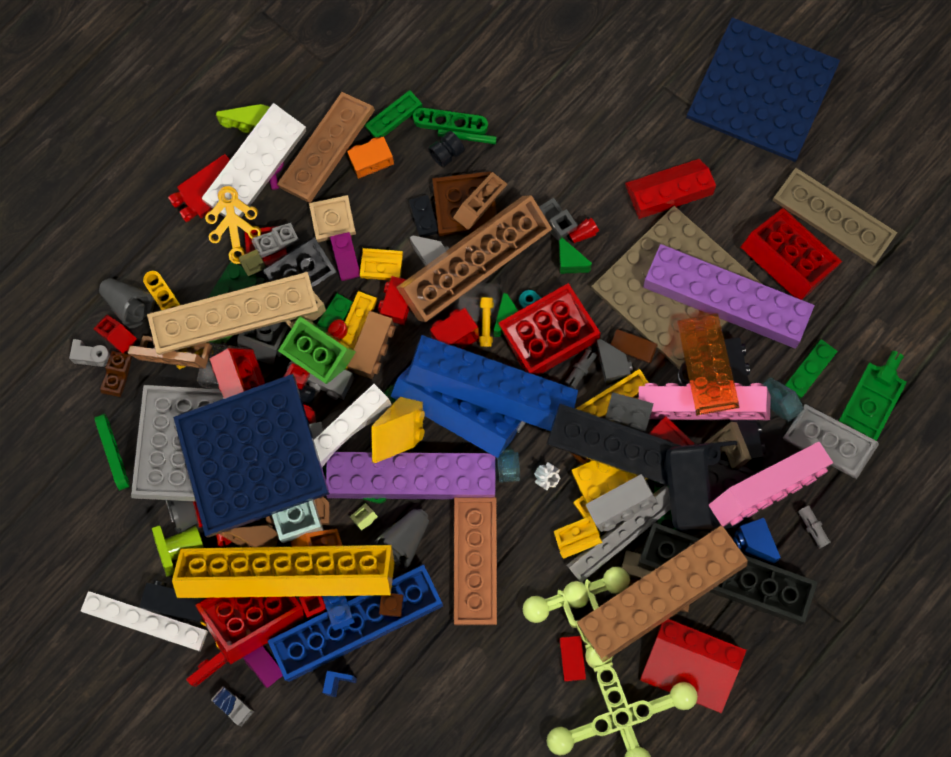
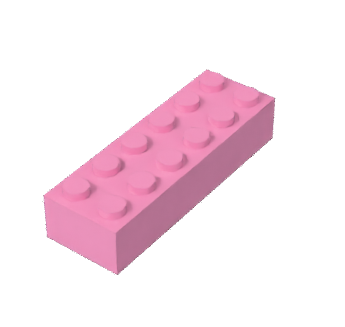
(678, 404)
(771, 485)

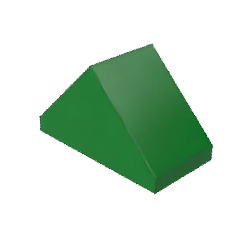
(572, 260)
(506, 309)

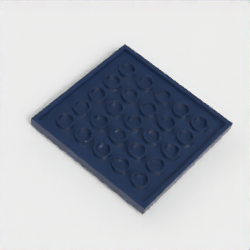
(763, 89)
(250, 456)

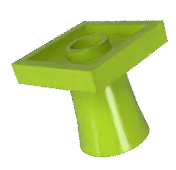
(170, 547)

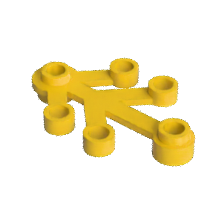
(232, 220)

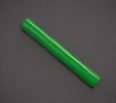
(470, 136)

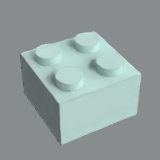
(297, 521)

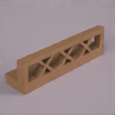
(175, 358)

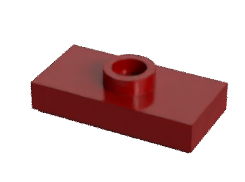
(206, 669)

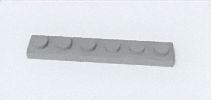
(619, 537)

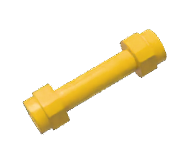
(486, 340)

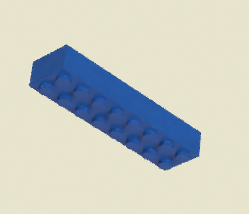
(488, 383)
(317, 643)

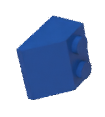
(757, 542)

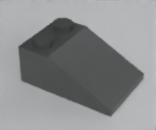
(265, 341)

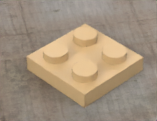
(332, 218)

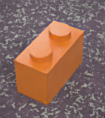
(370, 157)

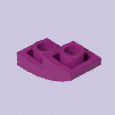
(263, 666)

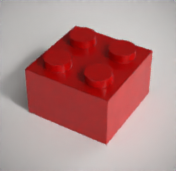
(456, 330)

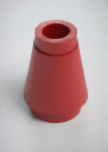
(584, 231)

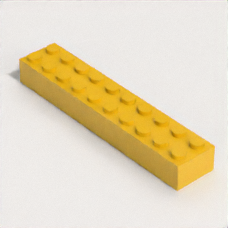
(284, 571)

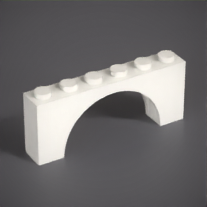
(362, 412)

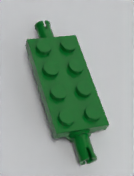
(874, 398)

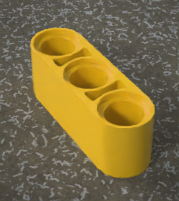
(160, 290)

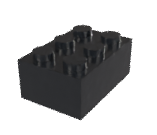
(304, 258)

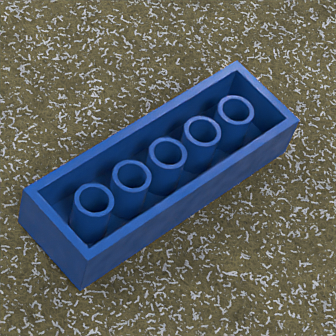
(473, 423)

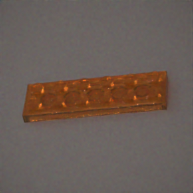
(707, 364)

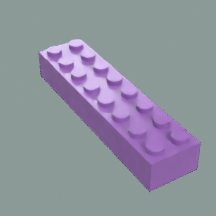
(729, 295)
(411, 476)

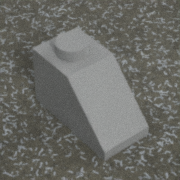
(427, 248)

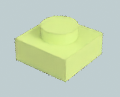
(363, 516)

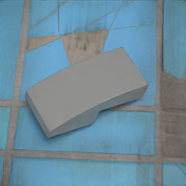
(276, 240)

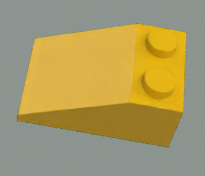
(397, 429)

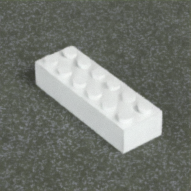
(257, 158)

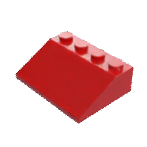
(790, 254)
(549, 331)
(248, 622)
(693, 658)

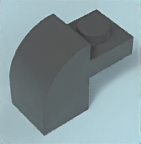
(559, 220)

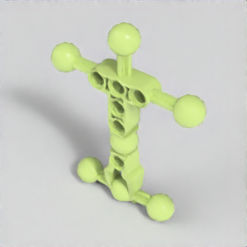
(576, 595)

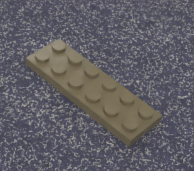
(834, 216)

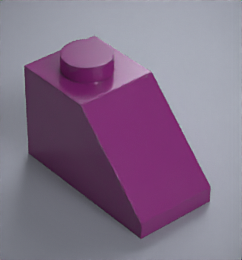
(345, 256)

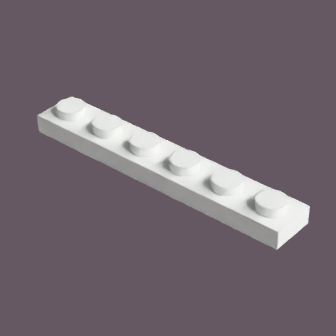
(144, 621)

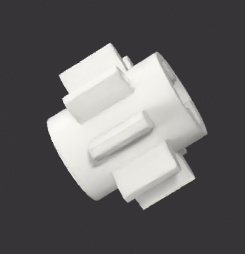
(547, 476)

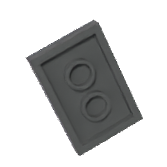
(629, 411)

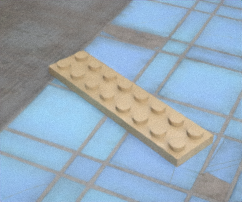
(232, 313)

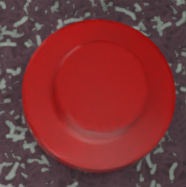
(338, 329)

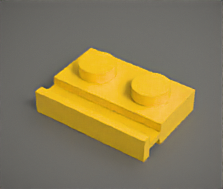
(381, 264)
(577, 537)

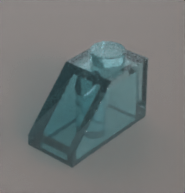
(783, 400)
(508, 466)

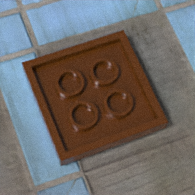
(449, 196)

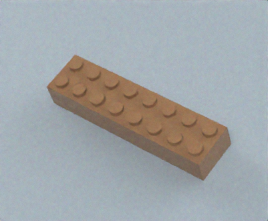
(474, 258)
(662, 593)

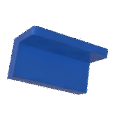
(332, 682)

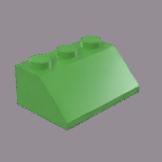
(316, 350)

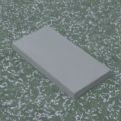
(844, 445)

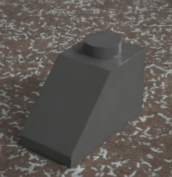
(613, 362)

